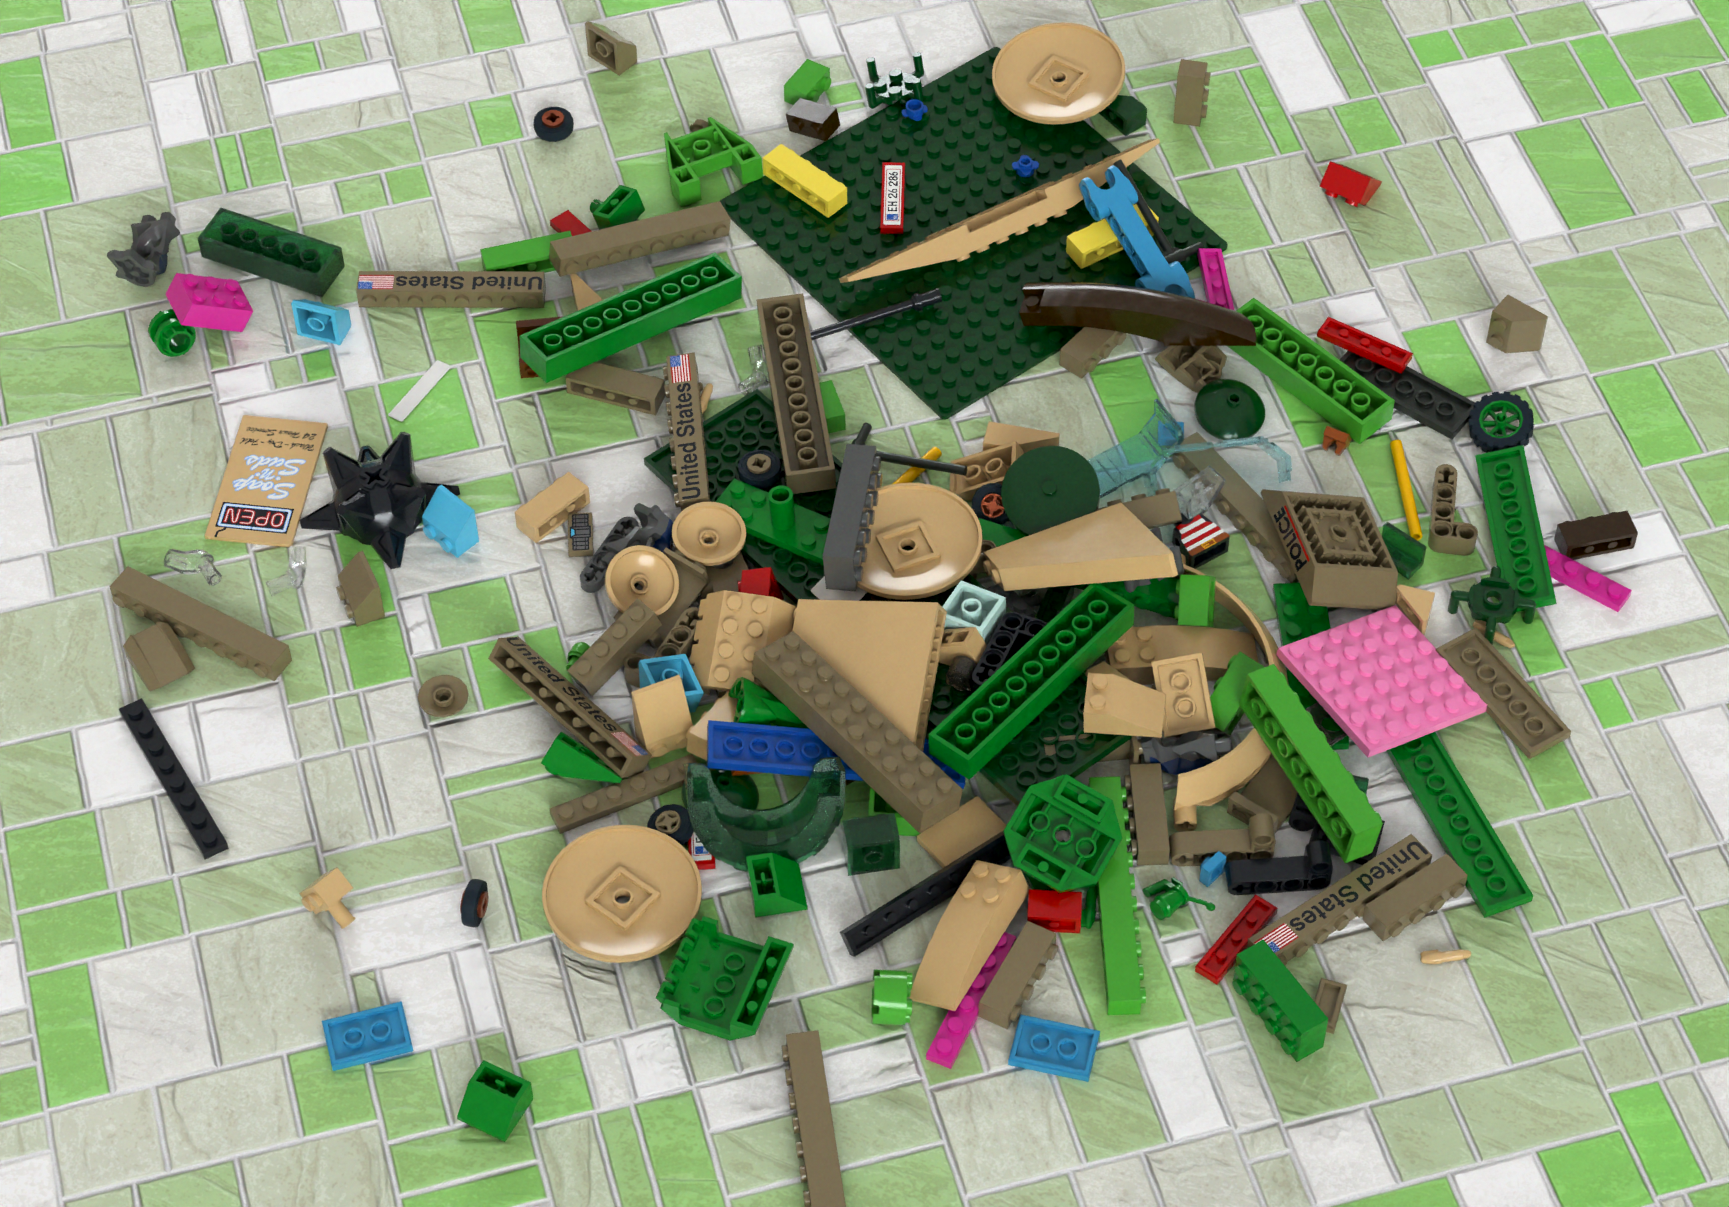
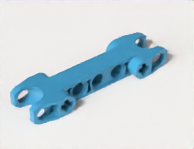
(1118, 210)

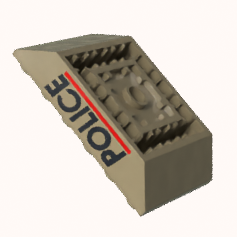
(1334, 549)

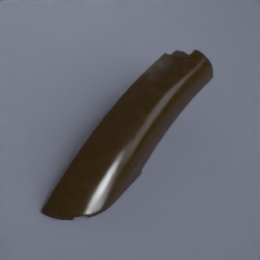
(1135, 311)

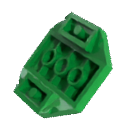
(1067, 807)

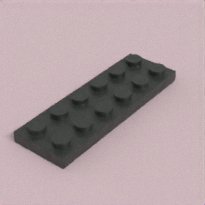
(1416, 395)

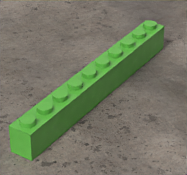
(1116, 916)

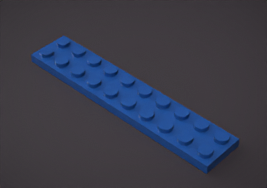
(779, 750)

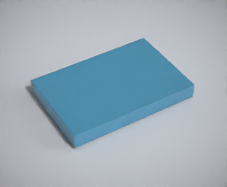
(367, 1036)
(1054, 1048)

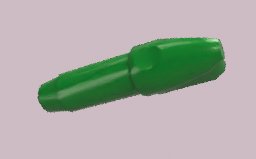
(1089, 913)

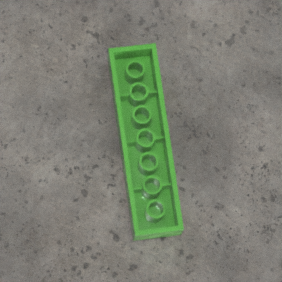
(1314, 375)
(1310, 763)

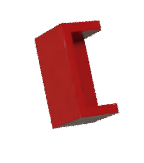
(1055, 910)

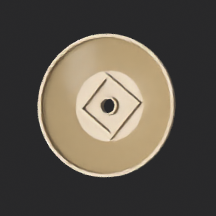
(1056, 51)
(937, 527)
(621, 862)

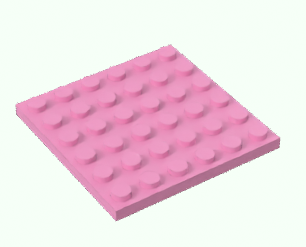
(1381, 680)

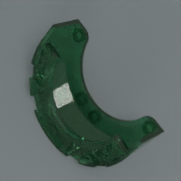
(789, 830)

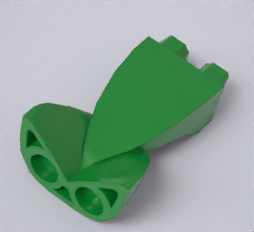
(760, 706)

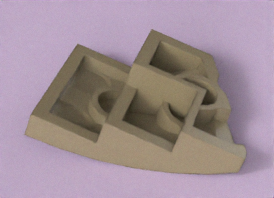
(1193, 364)

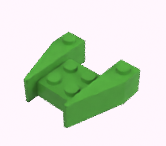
(705, 153)

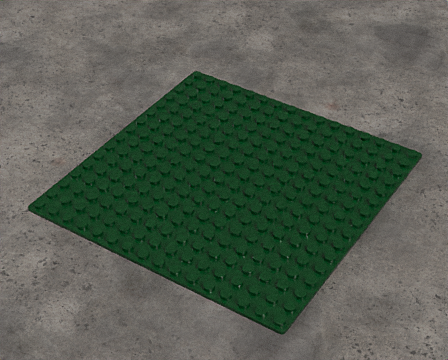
(954, 169)

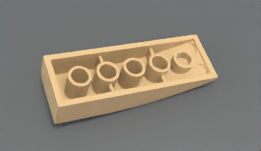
(1145, 644)
(968, 933)

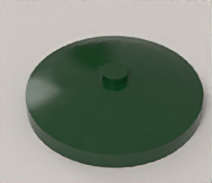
(1049, 489)

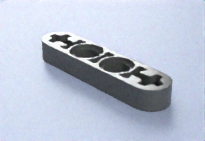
(588, 572)

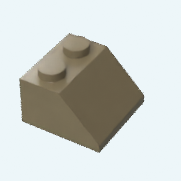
(609, 48)
(1516, 327)
(360, 591)

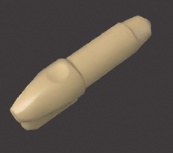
(705, 396)
(1499, 638)
(1438, 957)

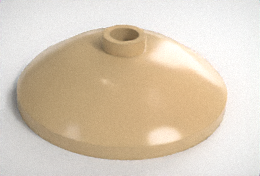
(713, 524)
(649, 569)

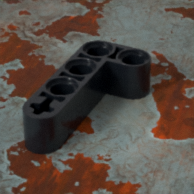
(1010, 636)
(1282, 873)

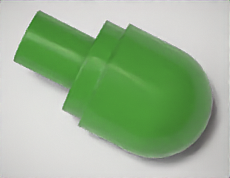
(576, 652)

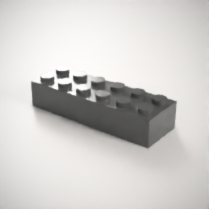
(851, 517)

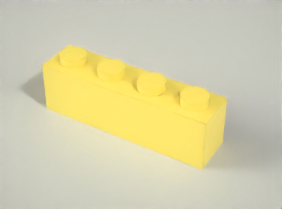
(804, 180)
(1097, 242)

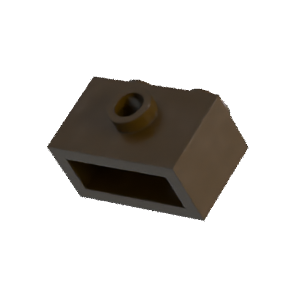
(813, 119)

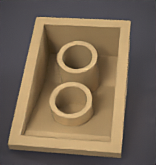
(984, 468)
(1122, 707)
(661, 716)

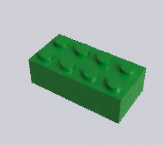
(1279, 1001)

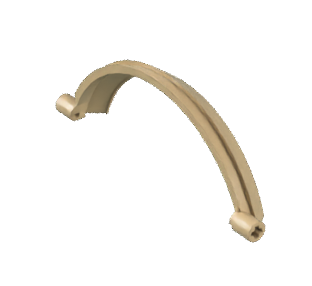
(1235, 769)

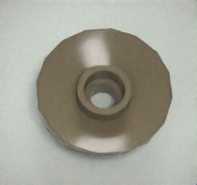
(439, 689)

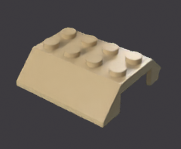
(732, 632)

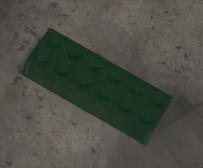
(271, 252)

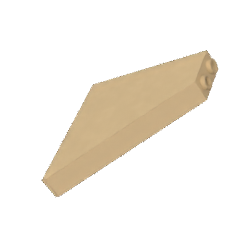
(1086, 550)
(882, 651)

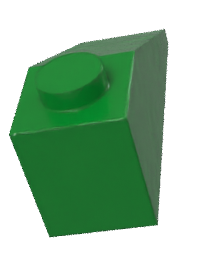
(574, 760)

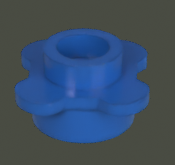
(914, 109)
(1025, 166)

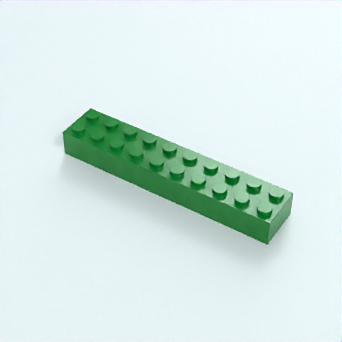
(630, 317)
(1031, 680)

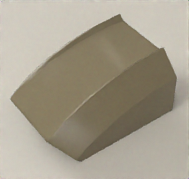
(157, 656)

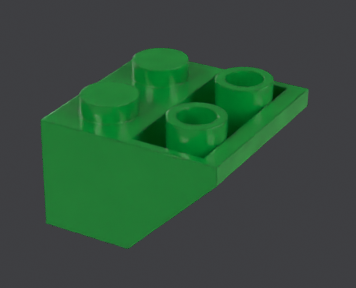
(775, 885)
(495, 1101)

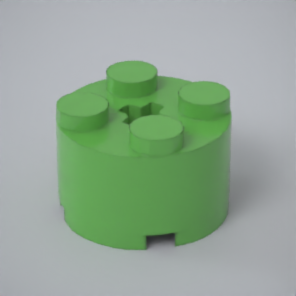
(890, 997)

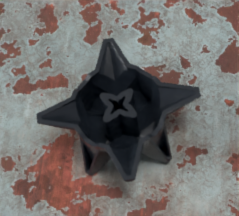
(375, 498)

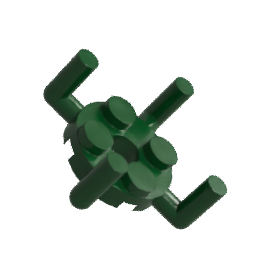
(895, 85)
(1492, 612)

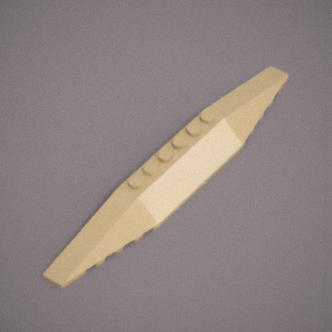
(999, 221)

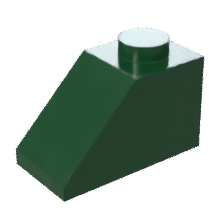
(1125, 114)

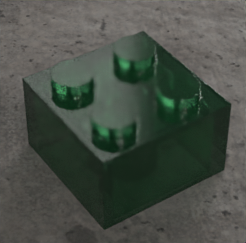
(871, 844)

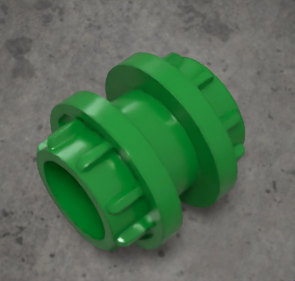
(169, 335)

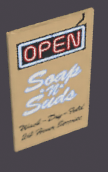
(266, 481)

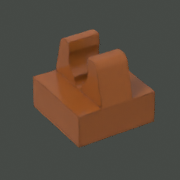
(1336, 436)

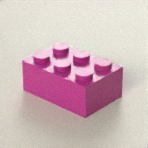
(209, 302)

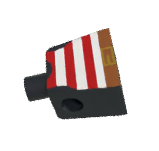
(1199, 540)

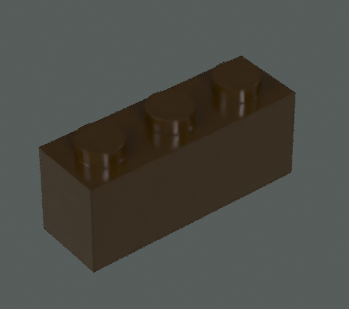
(1596, 535)

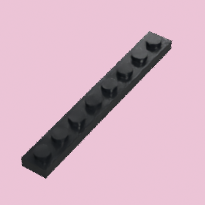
(173, 779)
(921, 897)

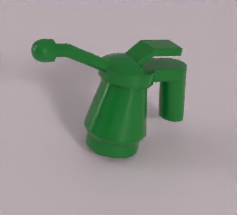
(1167, 903)

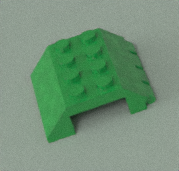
(722, 980)

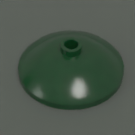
(1227, 418)
(738, 788)

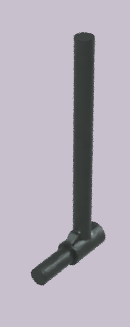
(1170, 254)
(908, 460)

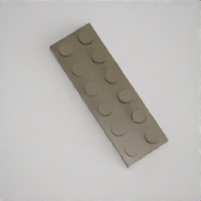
(1507, 695)

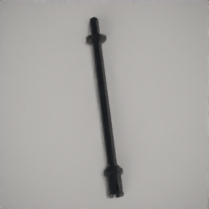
(916, 302)

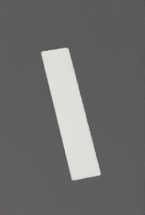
(419, 390)

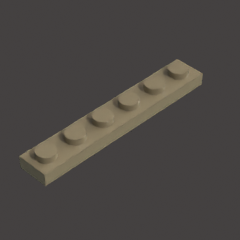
(620, 795)

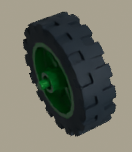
(1506, 403)

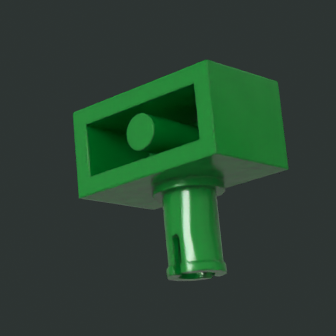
(619, 208)

